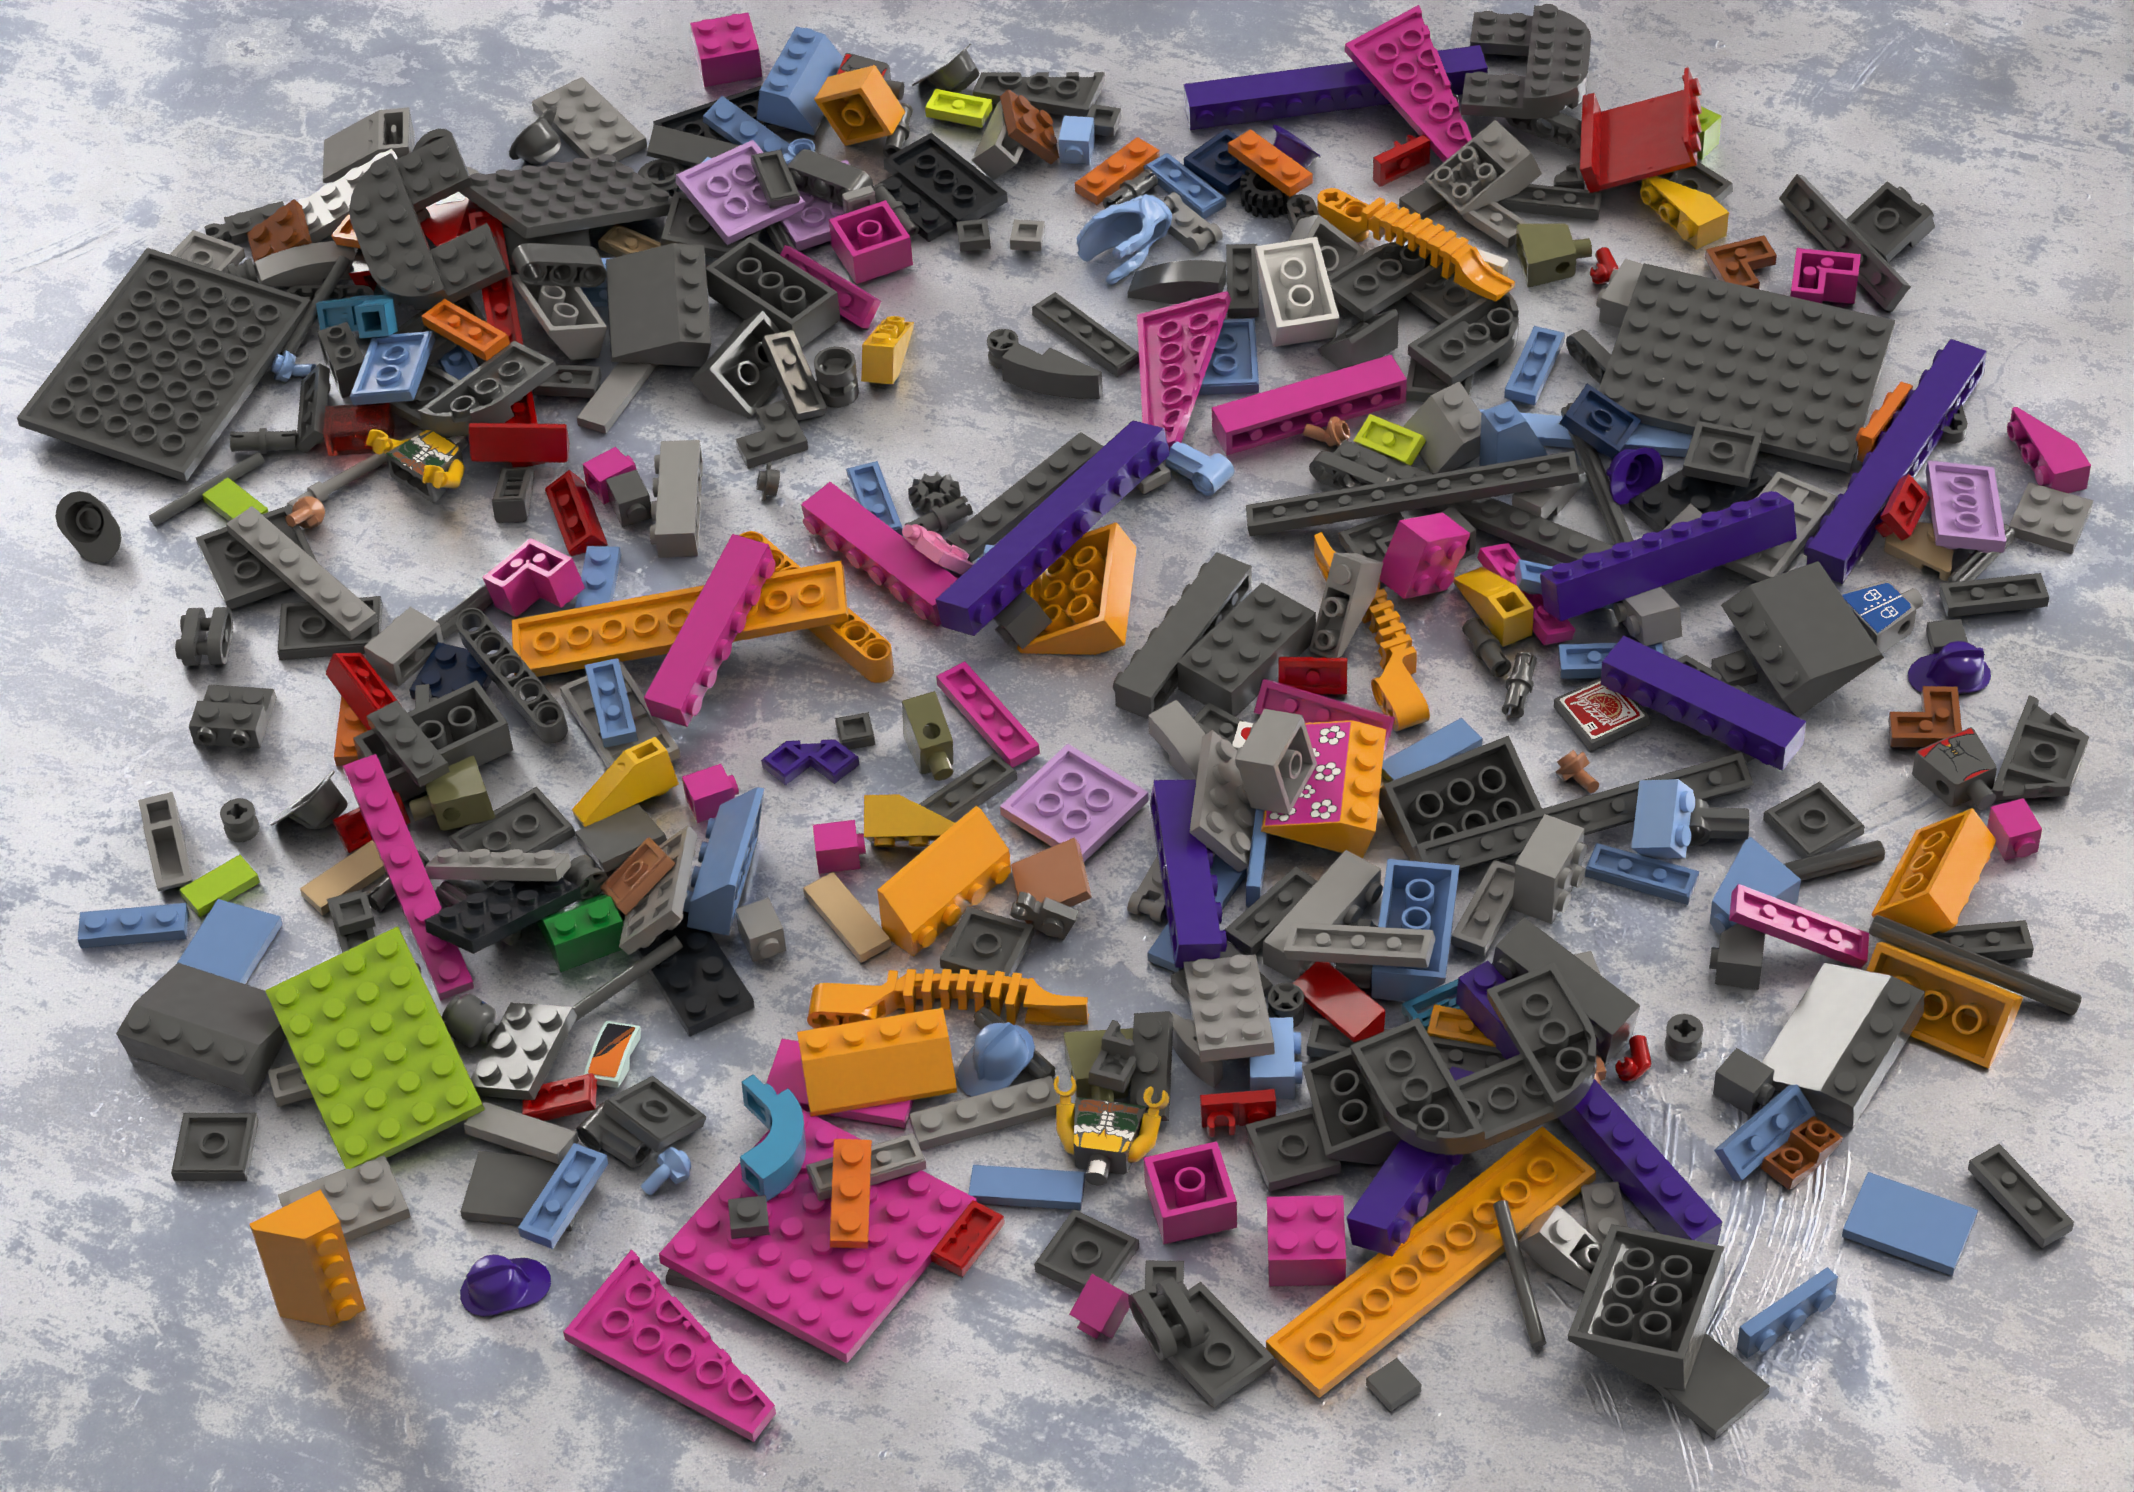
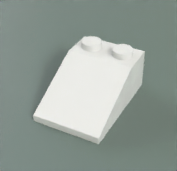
(1296, 292)

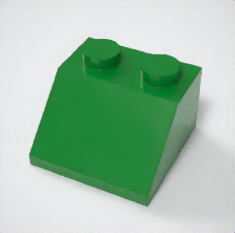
(583, 932)

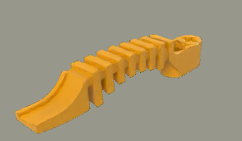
(1357, 218)
(1395, 688)
(849, 1003)

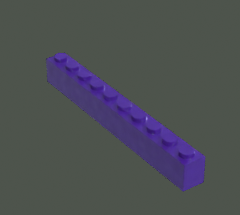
(1304, 91)
(1898, 452)
(1052, 528)
(1607, 1134)

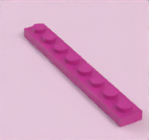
(406, 874)

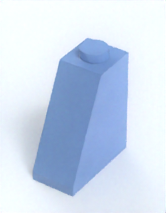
(1507, 436)
(1756, 870)

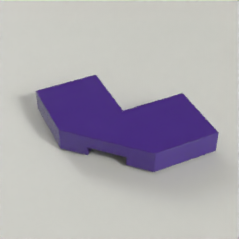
(793, 758)

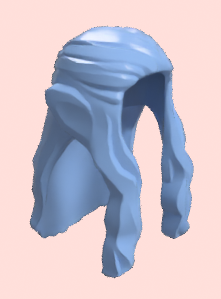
(1129, 229)

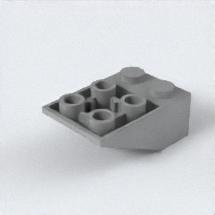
(365, 140)
(1484, 170)

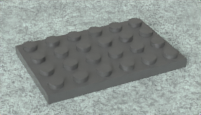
(567, 196)

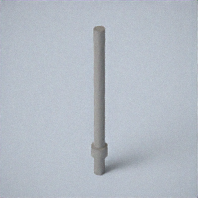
(322, 490)

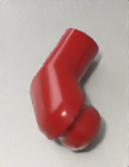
(1605, 267)
(1639, 1061)

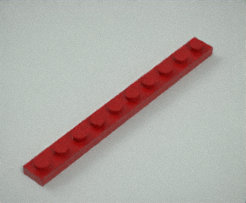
(503, 315)

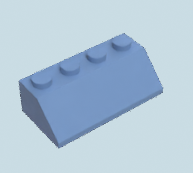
(796, 79)
(724, 863)
(1416, 898)

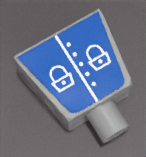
(1885, 611)

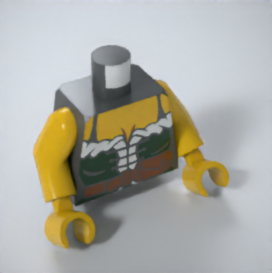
(424, 462)
(1106, 1133)

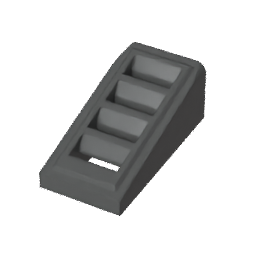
(513, 497)

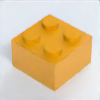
(859, 105)

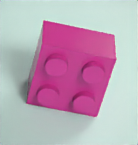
(726, 49)
(871, 242)
(1423, 555)
(1190, 1192)
(1306, 1240)

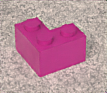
(1825, 276)
(532, 574)

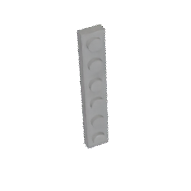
(302, 573)

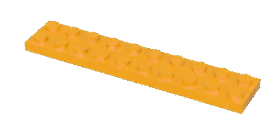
(651, 623)
(1434, 1262)

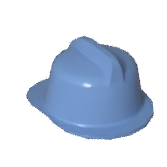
(995, 1058)

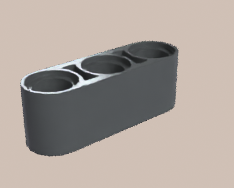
(826, 176)
(559, 265)

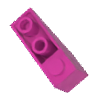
(2051, 455)

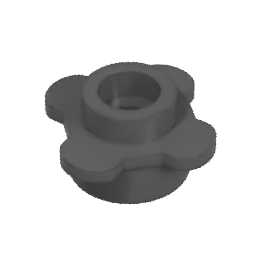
(768, 481)

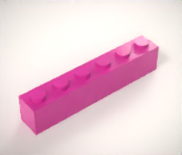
(1313, 401)
(877, 550)
(710, 630)

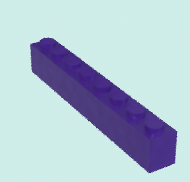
(1668, 555)

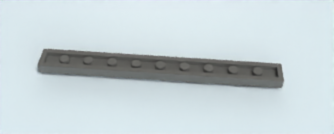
(1412, 493)
(1491, 514)
(1591, 812)

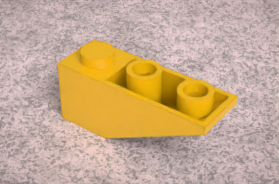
(1687, 210)
(885, 350)
(1498, 604)
(632, 778)
(900, 819)

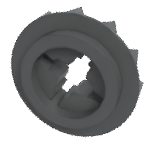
(669, 170)
(923, 501)

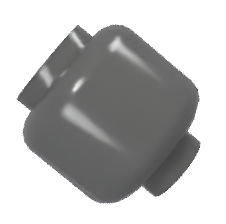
(470, 1020)

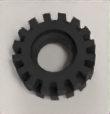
(1261, 201)

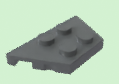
(2040, 756)

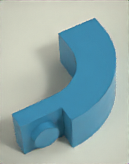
(366, 314)
(780, 1156)

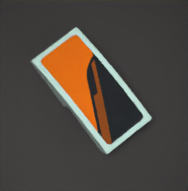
(611, 1053)

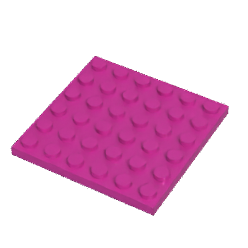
(793, 1275)

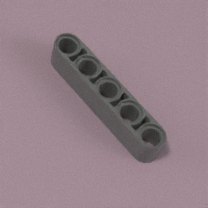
(516, 688)

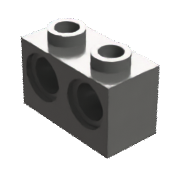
(341, 356)

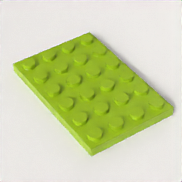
(374, 1050)

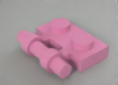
(936, 548)

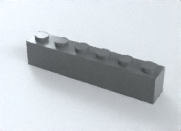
(1203, 604)

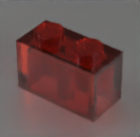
(349, 425)

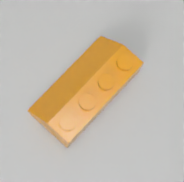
(1937, 873)
(943, 882)
(1959, 1010)
(877, 1062)
(308, 1262)

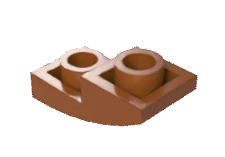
(1802, 1153)

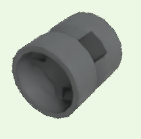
(836, 376)

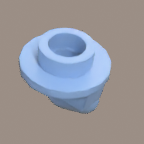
(285, 366)
(673, 1165)

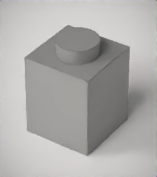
(760, 929)

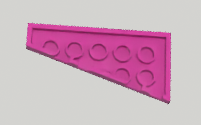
(1412, 78)
(1174, 357)
(661, 1343)

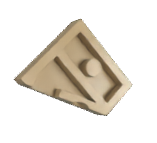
(1921, 550)

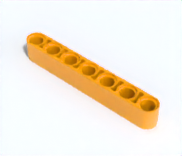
(851, 640)

